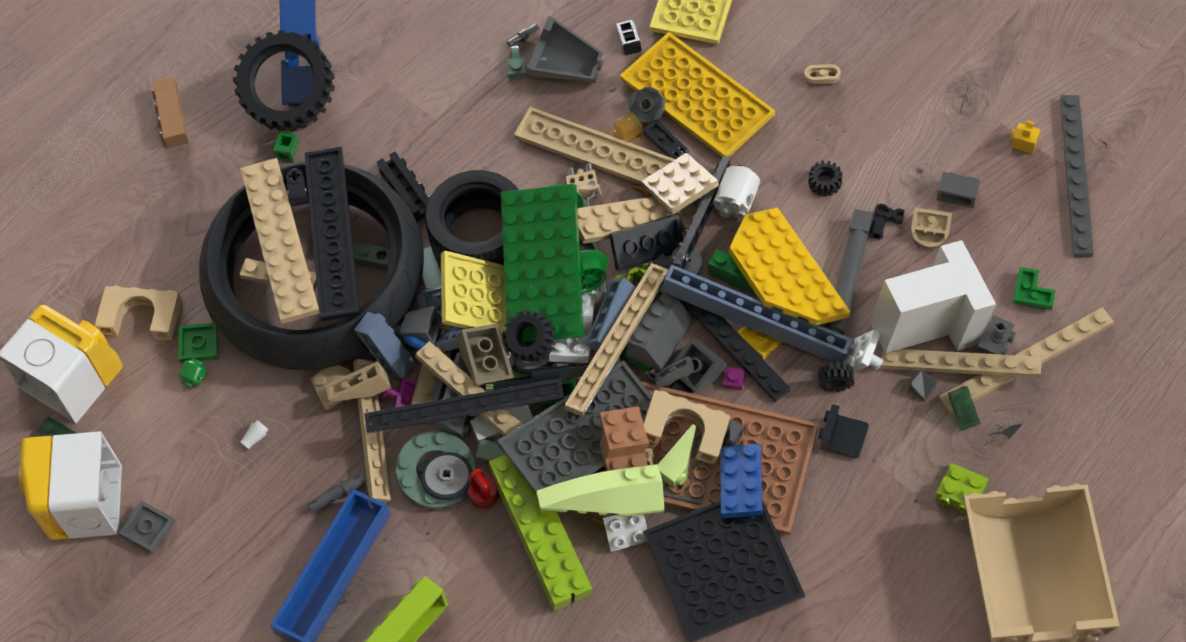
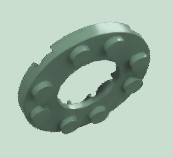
(411, 454)

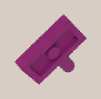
(404, 394)

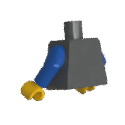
(420, 327)

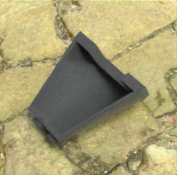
(564, 55)

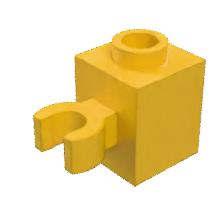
(1025, 137)

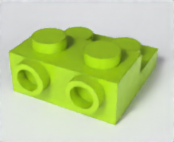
(957, 484)

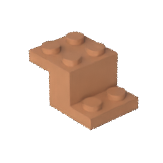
(623, 439)

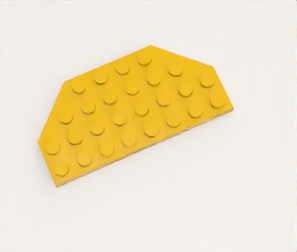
(783, 269)

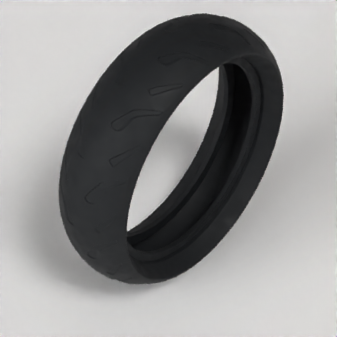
(323, 345)

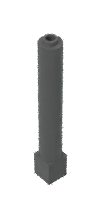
(851, 263)

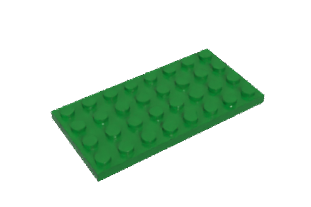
(543, 258)

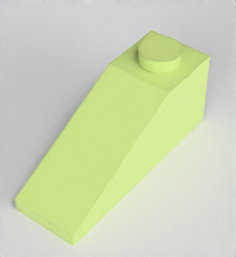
(676, 463)

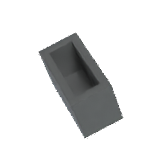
(958, 189)

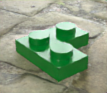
(1030, 295)

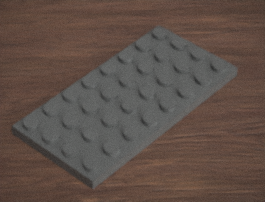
(566, 445)

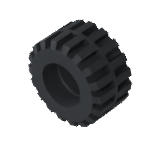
(514, 336)

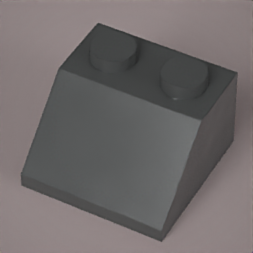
(705, 362)

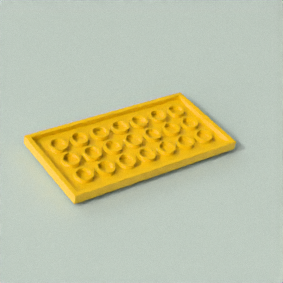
(699, 95)

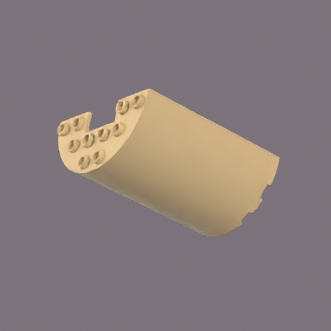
(1041, 566)

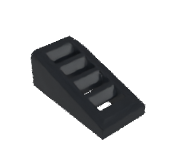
(629, 38)

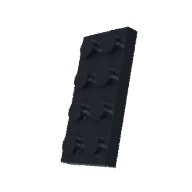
(646, 241)

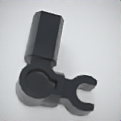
(882, 214)

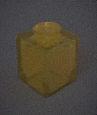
(627, 128)

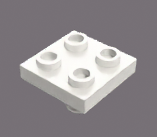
(861, 352)
(624, 531)

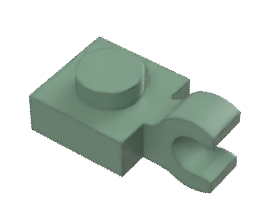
(516, 65)

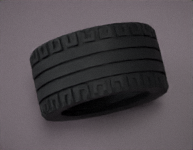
(456, 196)

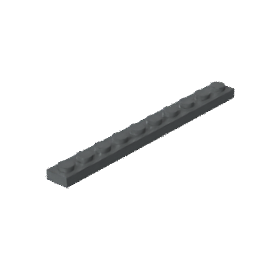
(1076, 176)

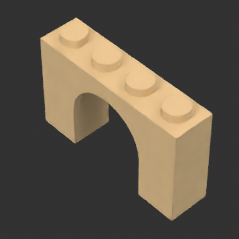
(119, 300)
(710, 422)

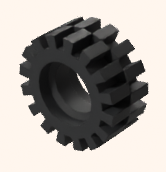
(825, 187)
(836, 377)

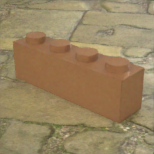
(170, 112)

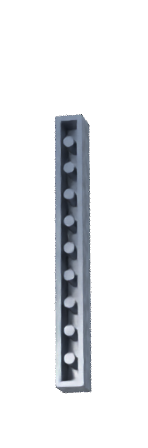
(755, 315)

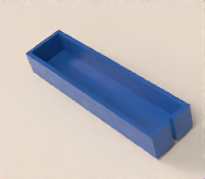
(331, 569)

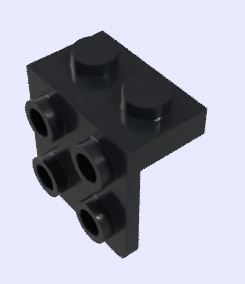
(842, 433)

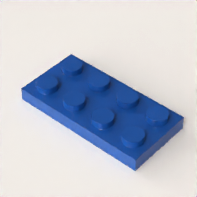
(741, 481)

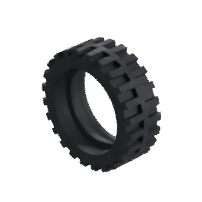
(258, 55)

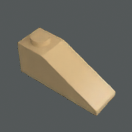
(359, 384)

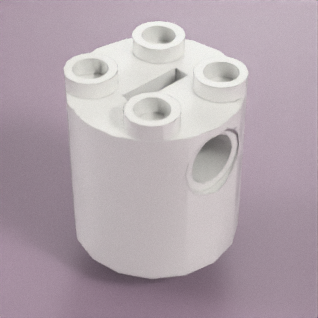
(736, 192)

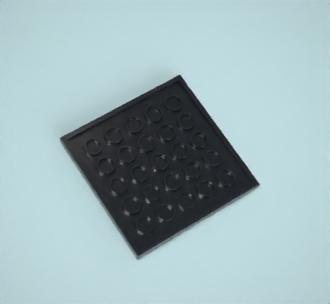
(722, 568)

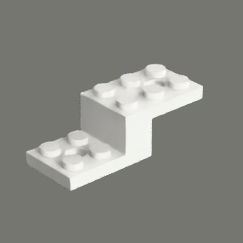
(575, 349)

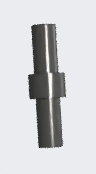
(523, 35)

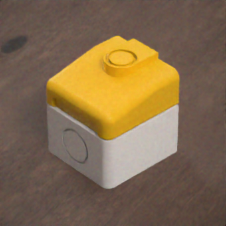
(60, 362)
(71, 484)

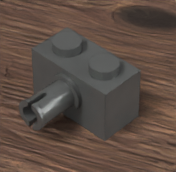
(996, 337)

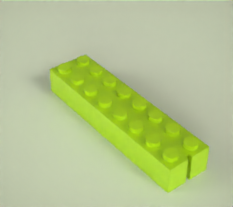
(541, 537)
(412, 614)

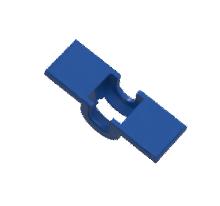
(295, 79)

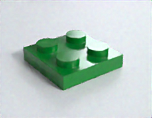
(198, 342)

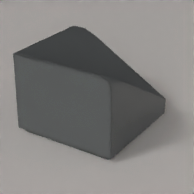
(923, 385)
(733, 434)

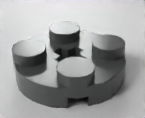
(642, 96)

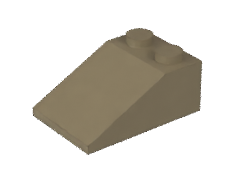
(485, 354)

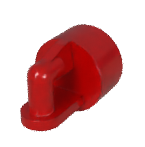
(482, 490)

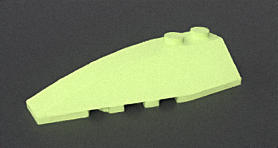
(615, 491)

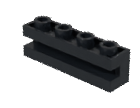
(404, 184)

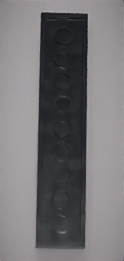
(332, 234)

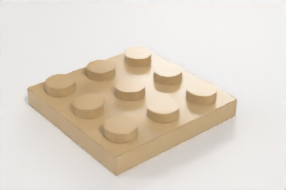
(680, 183)

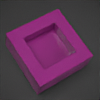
(733, 378)

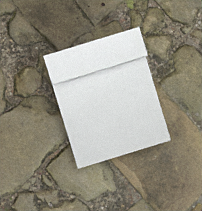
(934, 303)

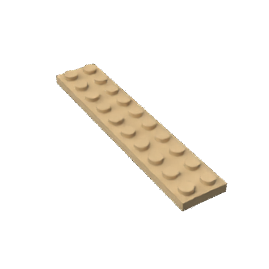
(589, 146)
(279, 241)

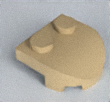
(930, 227)
(325, 377)

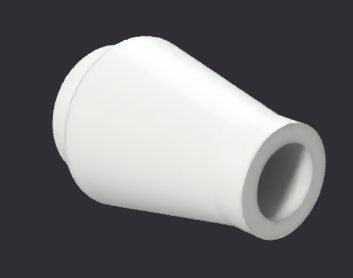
(254, 434)

